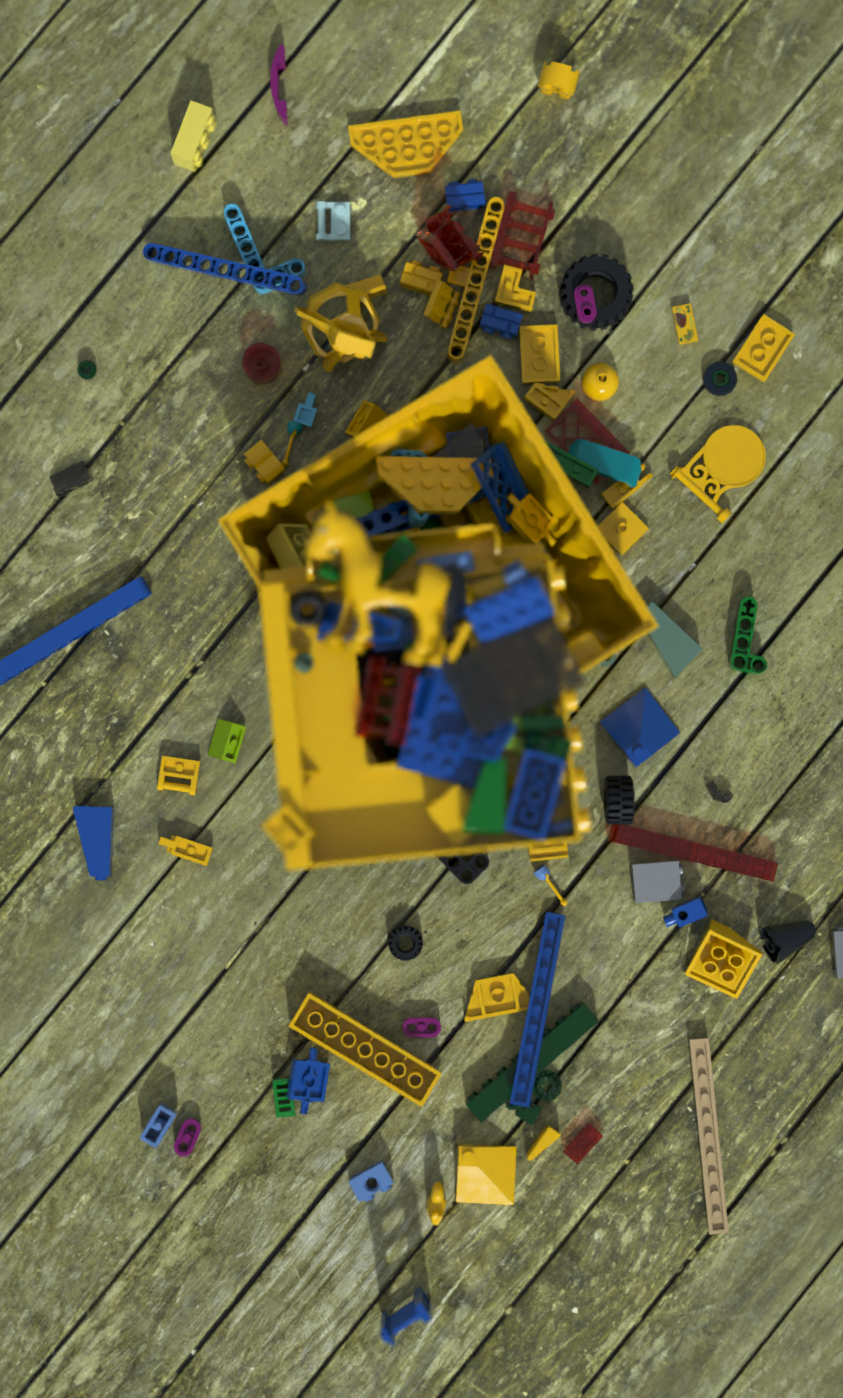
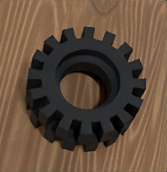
(307, 618)
(417, 943)

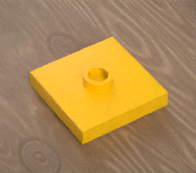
(622, 528)

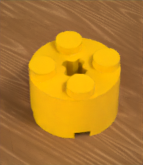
(558, 79)

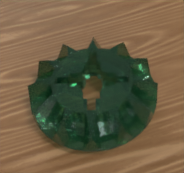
(553, 1091)

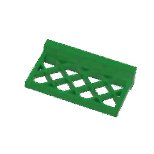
(573, 467)

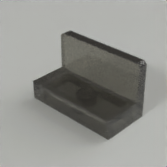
(71, 479)

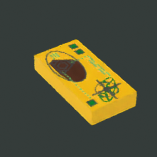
(684, 324)

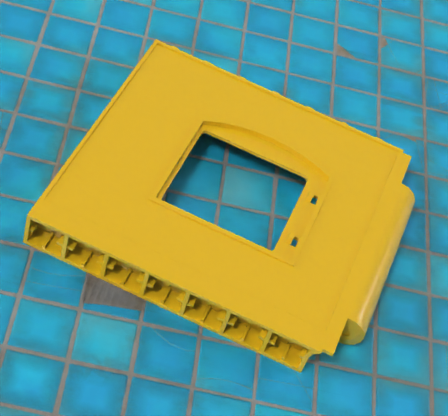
(321, 766)

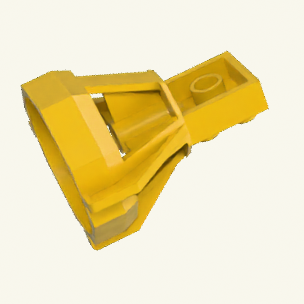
(347, 332)

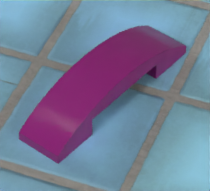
(278, 64)

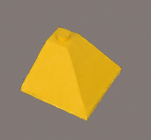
(723, 959)
(486, 1174)

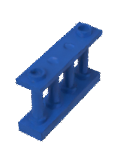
(418, 1309)

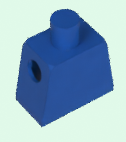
(695, 909)

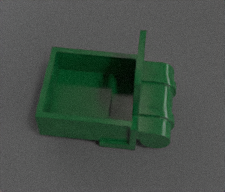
(542, 722)

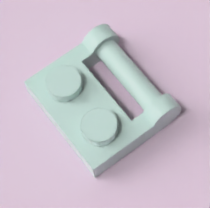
(339, 221)

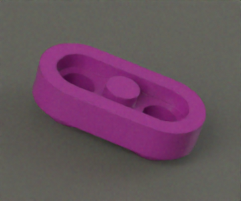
(585, 302)
(421, 1027)
(187, 1136)

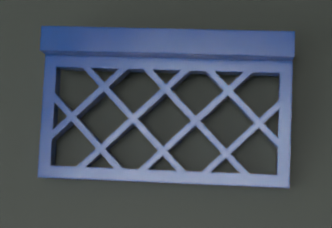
(511, 480)

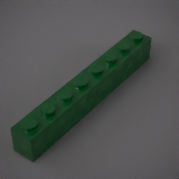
(554, 1043)

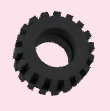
(619, 800)

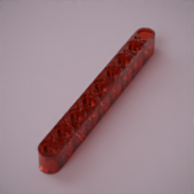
(693, 851)

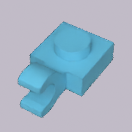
(306, 413)

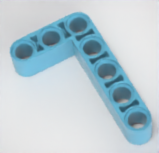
(253, 256)

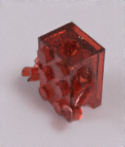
(446, 241)

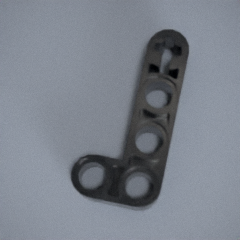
(462, 865)

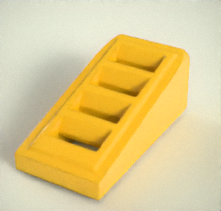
(545, 1139)

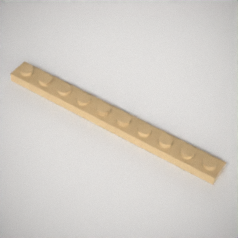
(708, 1136)

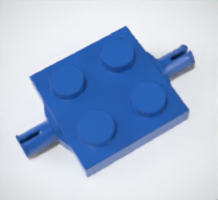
(308, 1080)

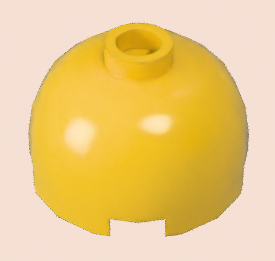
(599, 389)

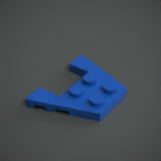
(485, 748)

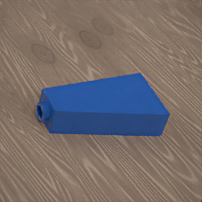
(96, 835)

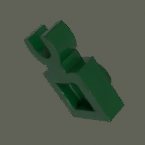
(525, 1113)

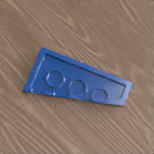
(382, 627)

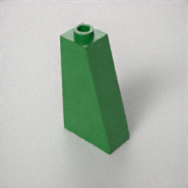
(488, 800)

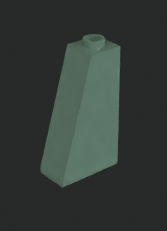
(671, 642)

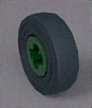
(729, 380)

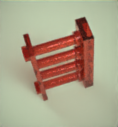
(508, 222)
(403, 701)

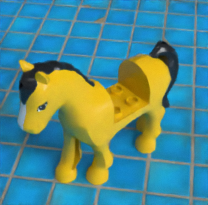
(434, 599)

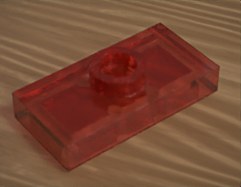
(583, 1143)

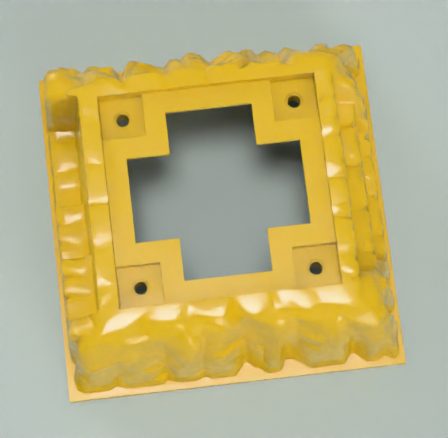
(598, 594)

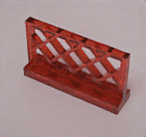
(590, 421)

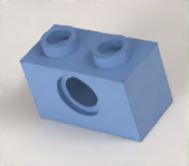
(158, 1125)
(379, 1172)

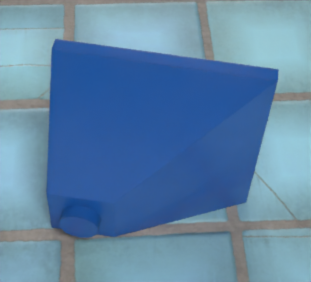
(639, 727)

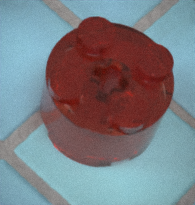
(269, 356)

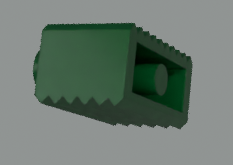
(547, 744)

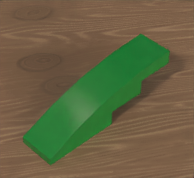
(395, 558)

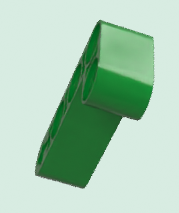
(744, 653)

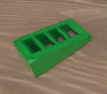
(329, 571)
(282, 1081)

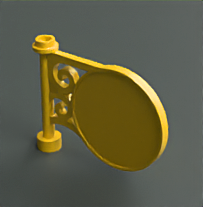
(731, 458)

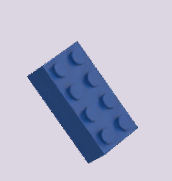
(535, 794)

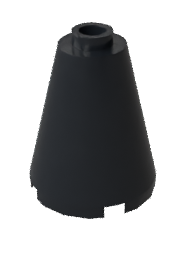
(786, 939)

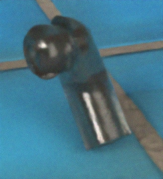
(718, 795)

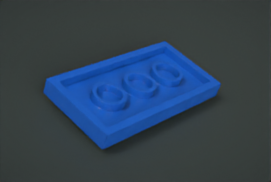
(509, 609)

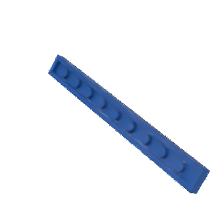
(537, 1009)

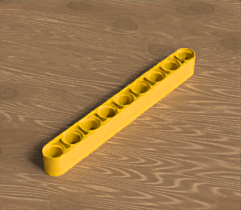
(476, 289)

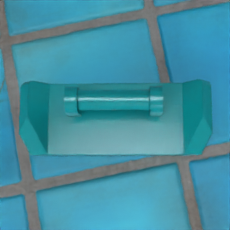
(610, 462)

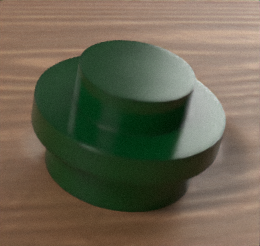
(87, 370)

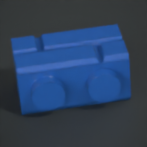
(465, 196)
(500, 321)

